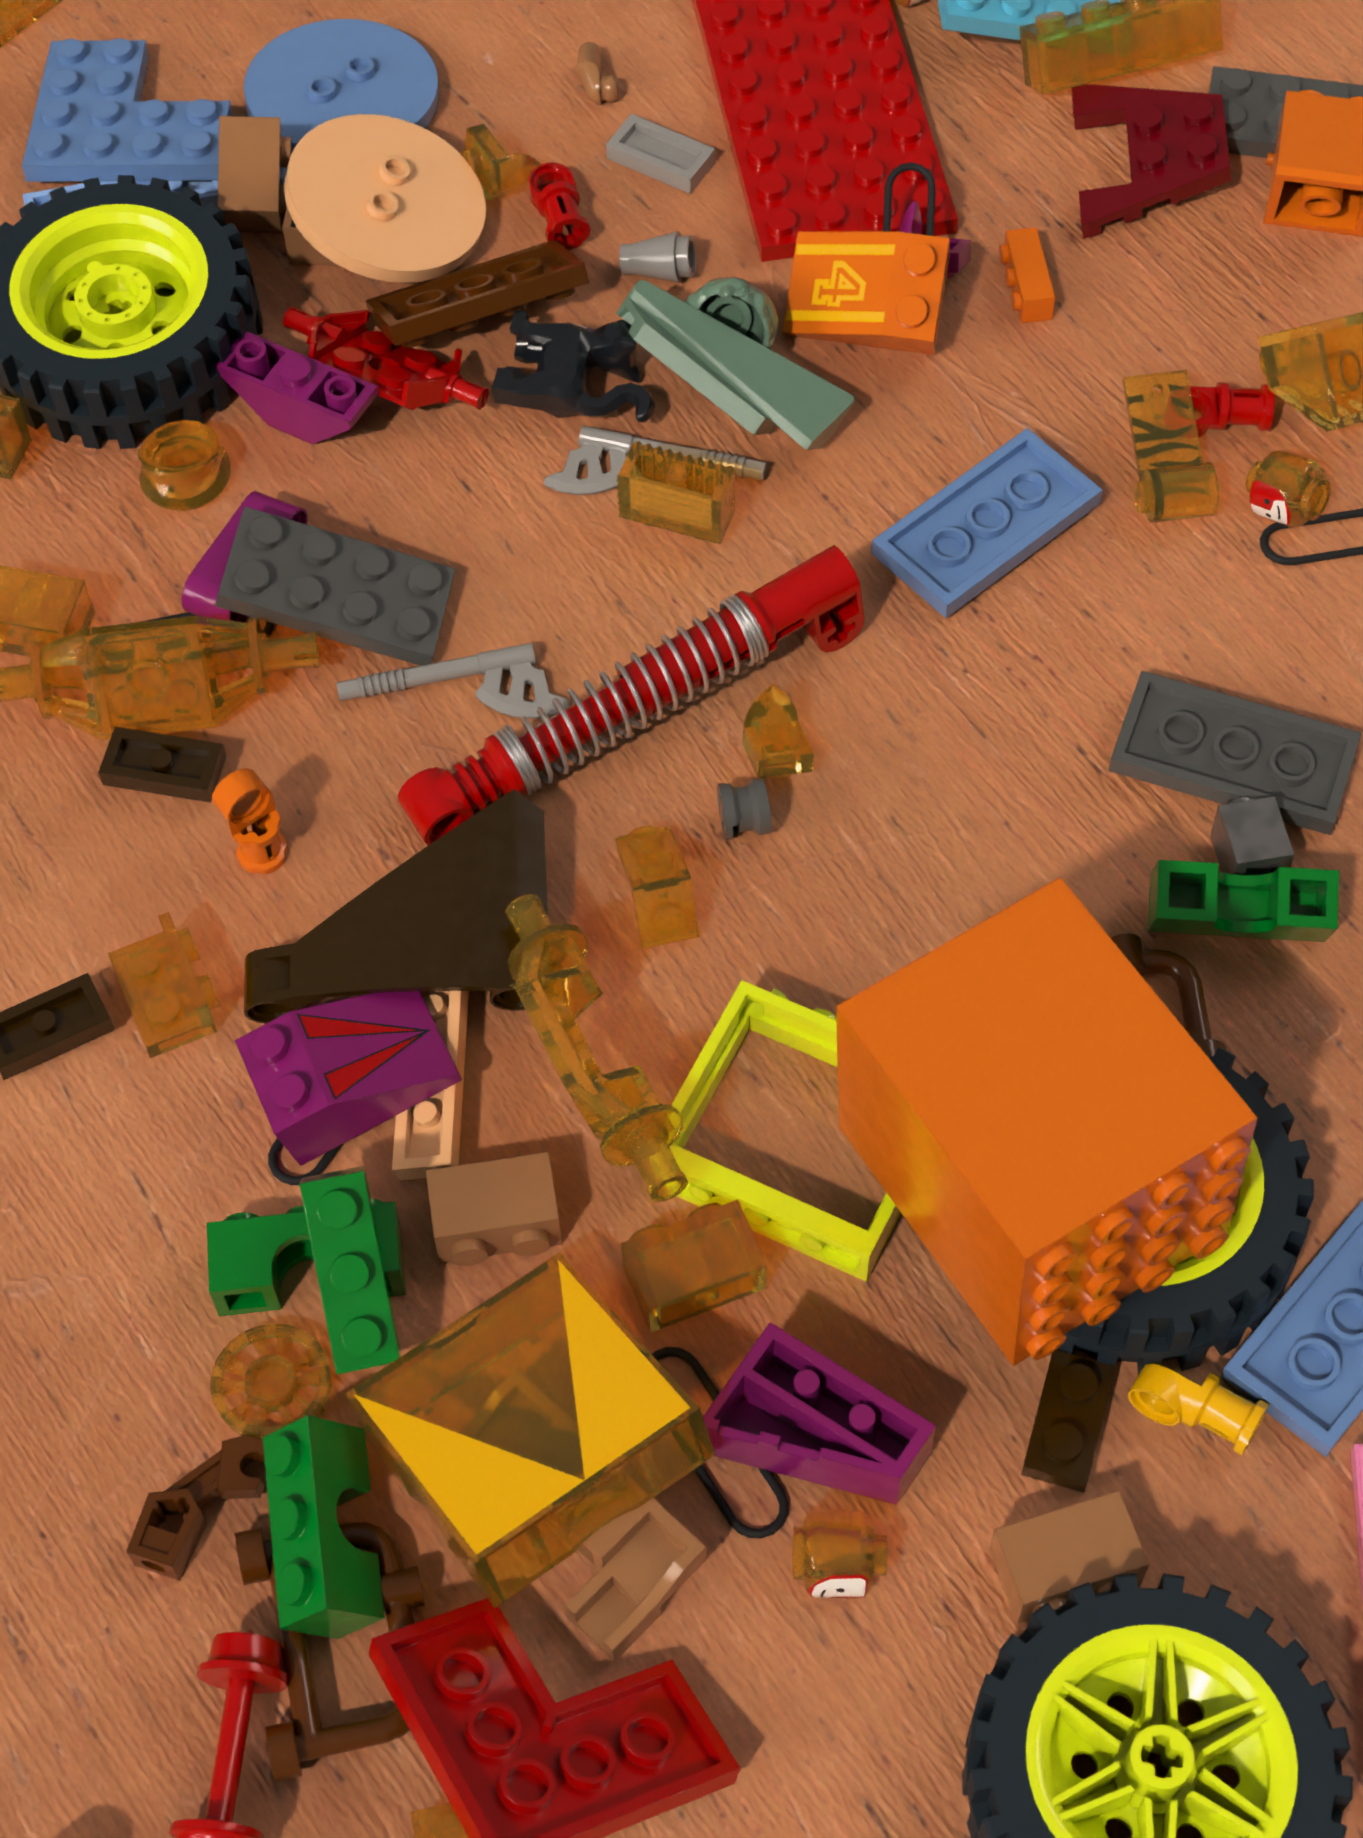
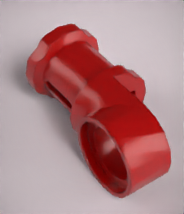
(558, 204)
(1232, 406)

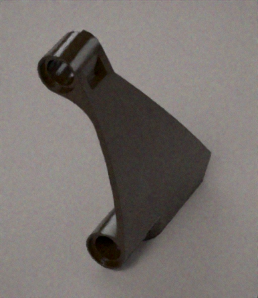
(420, 926)

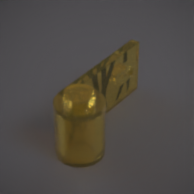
(1168, 450)

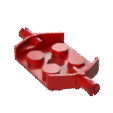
(401, 373)

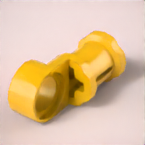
(1173, 1399)

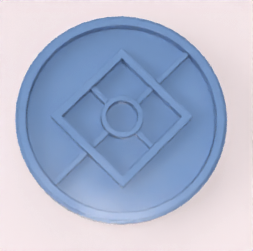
(338, 72)

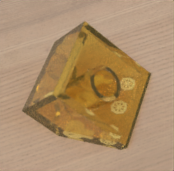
(1318, 370)

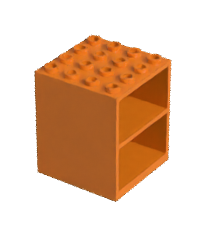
(1040, 1120)

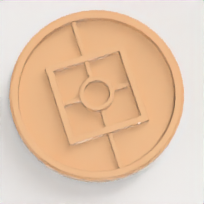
(384, 198)

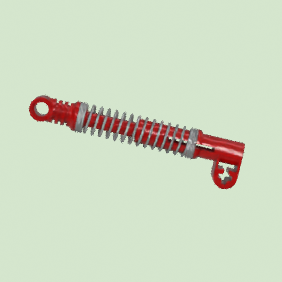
(815, 595)

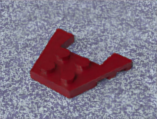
(1172, 143)

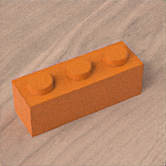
(1027, 275)

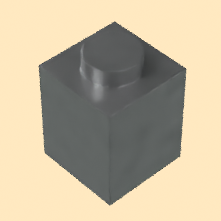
(1251, 837)

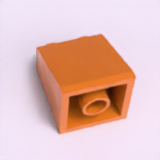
(1318, 164)

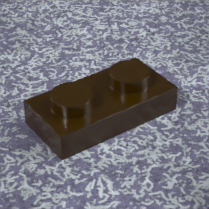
(162, 764)
(51, 1025)
(1068, 1421)

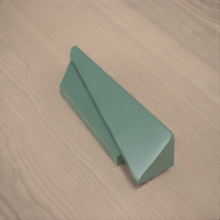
(733, 370)

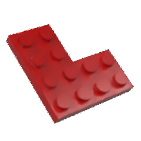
(541, 1765)

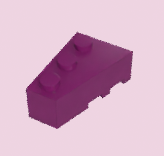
(816, 1422)

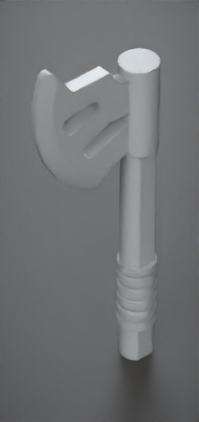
(596, 441)
(491, 663)

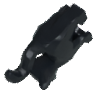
(564, 366)

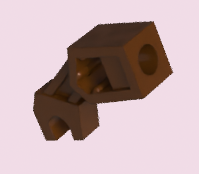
(218, 1476)

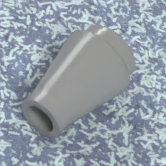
(661, 257)

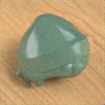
(739, 307)

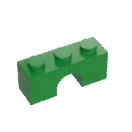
(1275, 905)
(255, 1253)
(350, 1269)
(319, 1575)

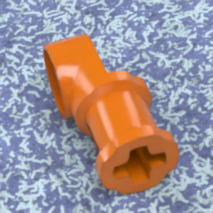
(247, 802)

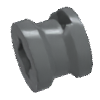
(744, 808)

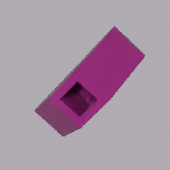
(295, 390)

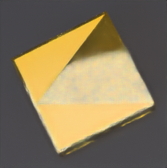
(530, 1426)

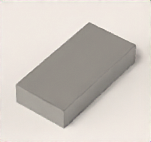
(660, 153)

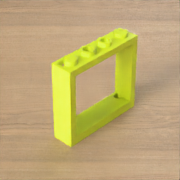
(766, 1208)

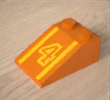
(868, 289)

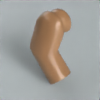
(597, 87)

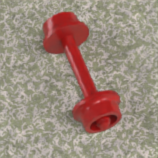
(242, 1667)

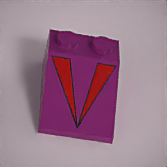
(345, 1068)

